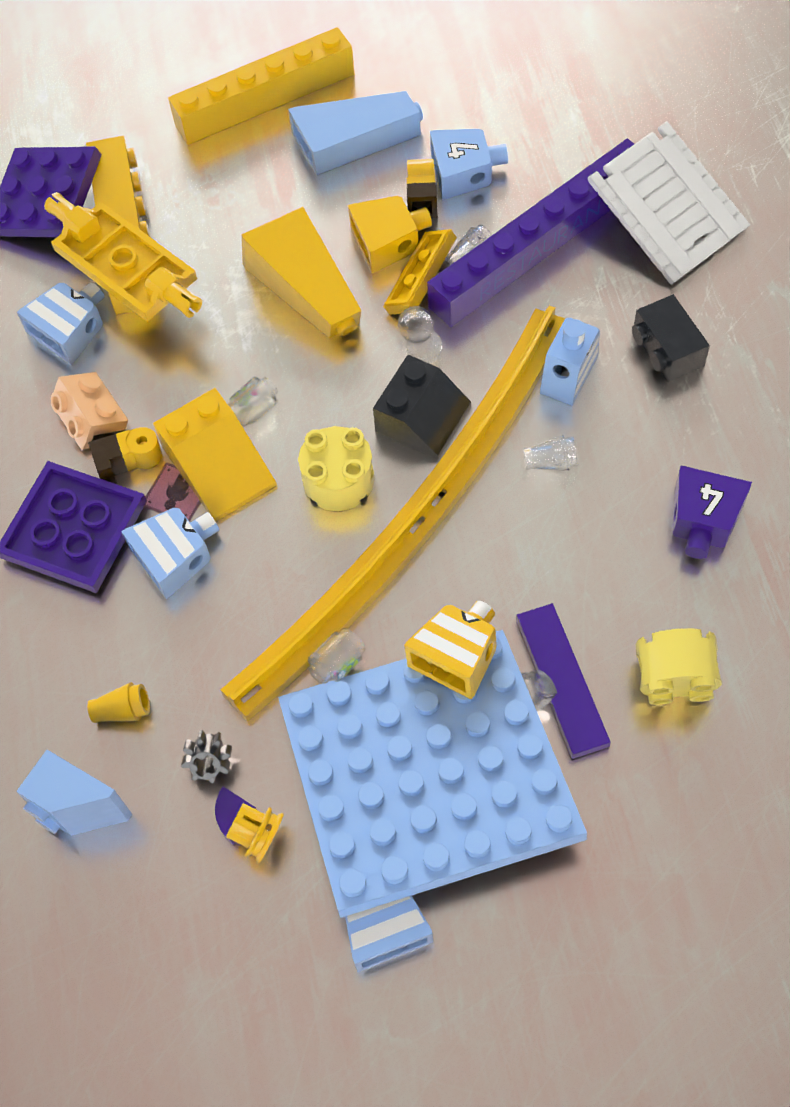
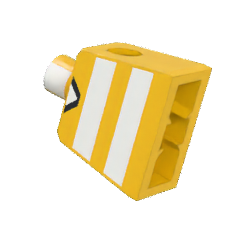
(455, 647)

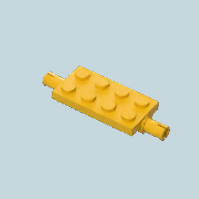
(123, 259)

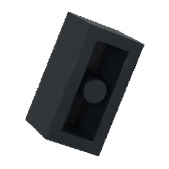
(670, 338)

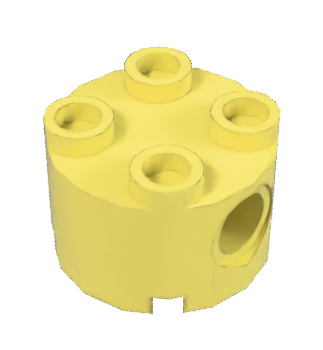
(336, 467)
(678, 665)

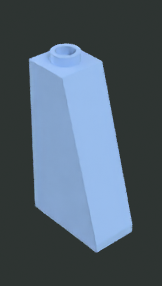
(353, 128)

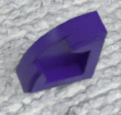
(226, 809)

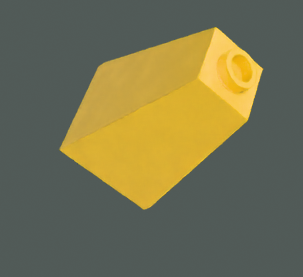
(300, 270)

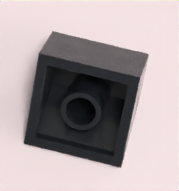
(420, 407)

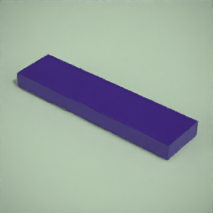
(573, 703)

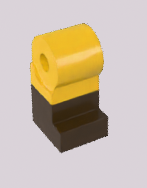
(421, 184)
(125, 452)

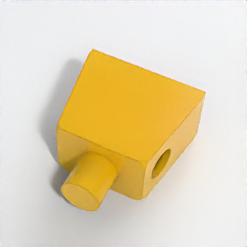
(386, 230)

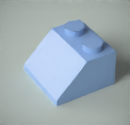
(69, 798)

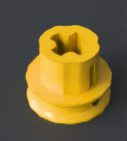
(254, 830)

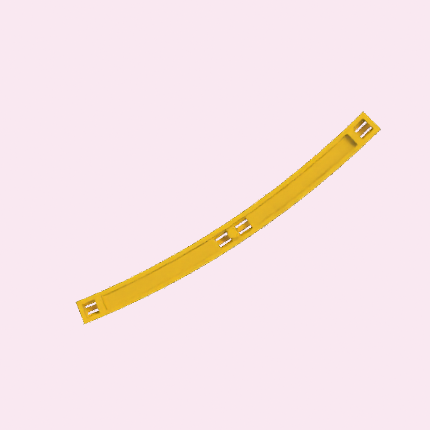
(396, 544)

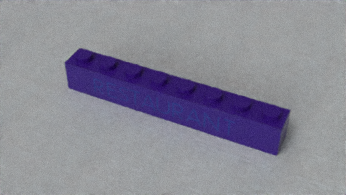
(520, 244)

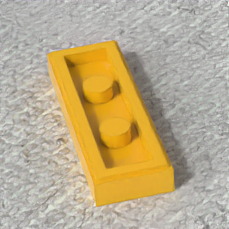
(419, 270)

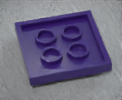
(34, 177)
(71, 526)

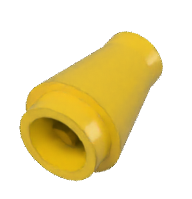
(122, 704)

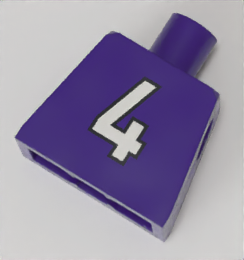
(706, 509)

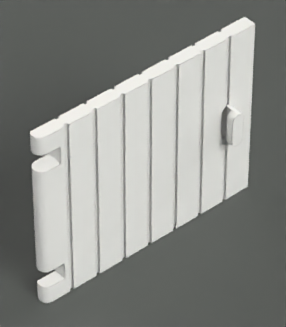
(669, 203)

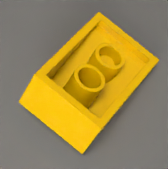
(214, 454)

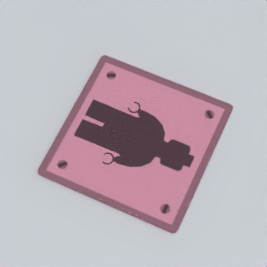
(170, 492)

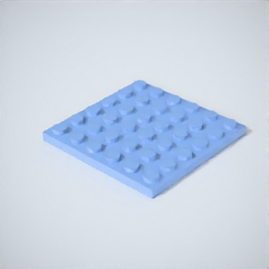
(425, 782)

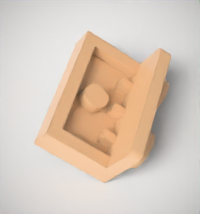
(86, 407)

